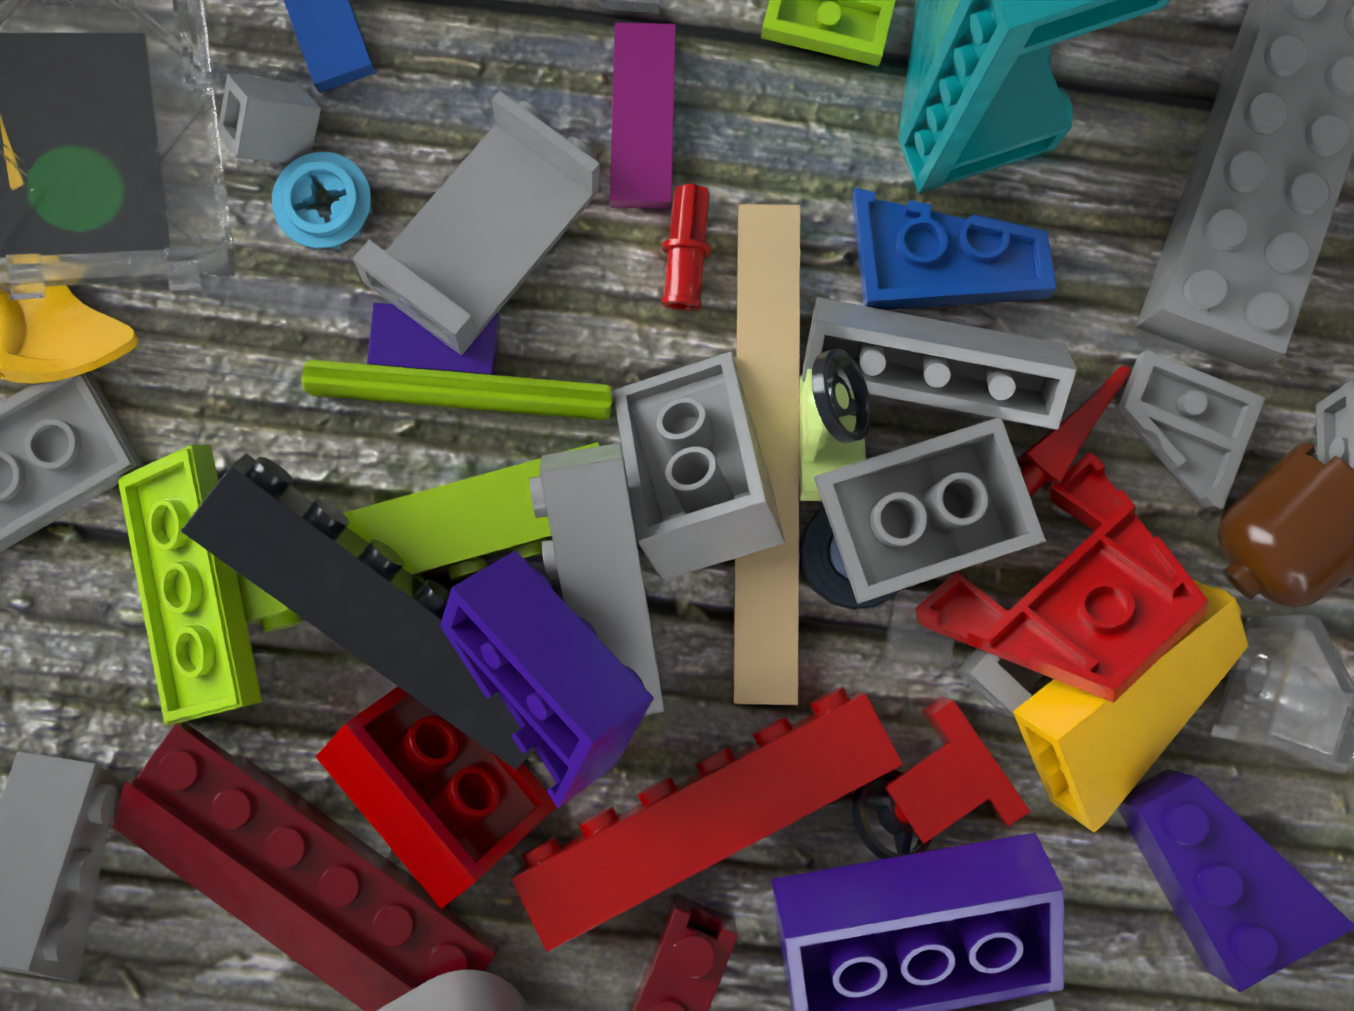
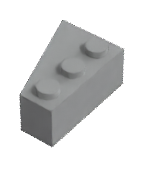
(51, 861)

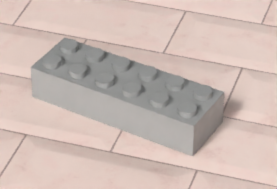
(1260, 186)

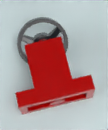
(938, 788)

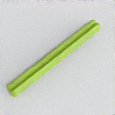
(457, 389)

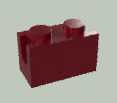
(685, 961)

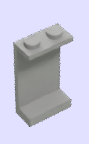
(485, 226)

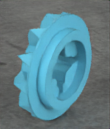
(297, 191)

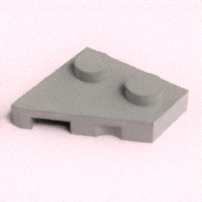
(1191, 423)

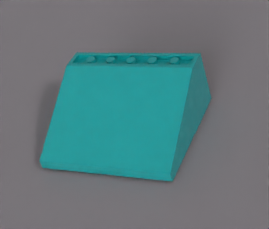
(984, 81)

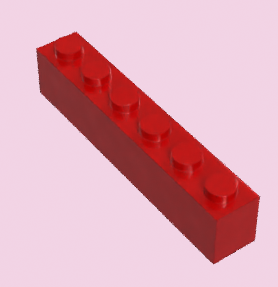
(703, 818)

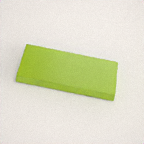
(186, 592)

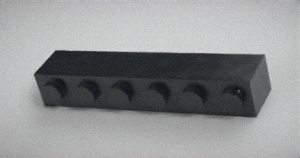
(348, 592)

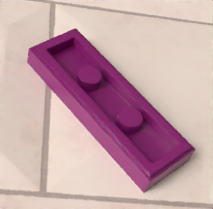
(642, 115)

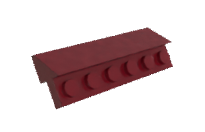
(292, 873)

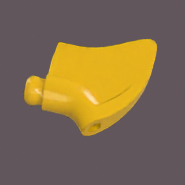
(57, 337)

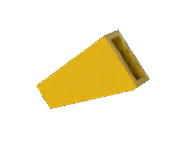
(1099, 749)

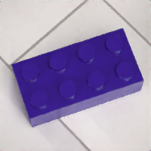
(924, 929)

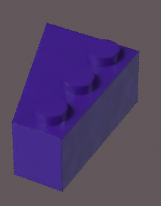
(549, 670)
(1226, 883)

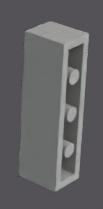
(946, 363)
(598, 553)

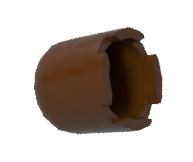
(1292, 531)

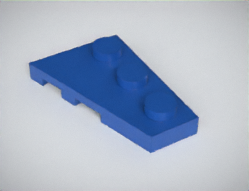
(944, 260)

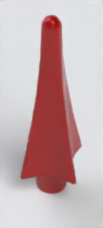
(1053, 454)

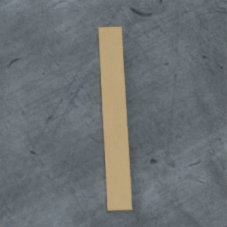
(770, 377)

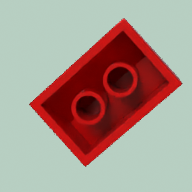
(433, 792)

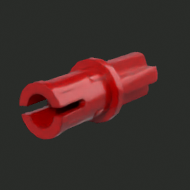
(686, 248)

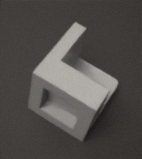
(267, 119)
(999, 680)

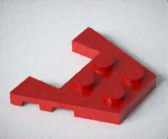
(1096, 614)

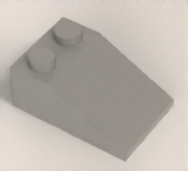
(695, 468)
(929, 509)

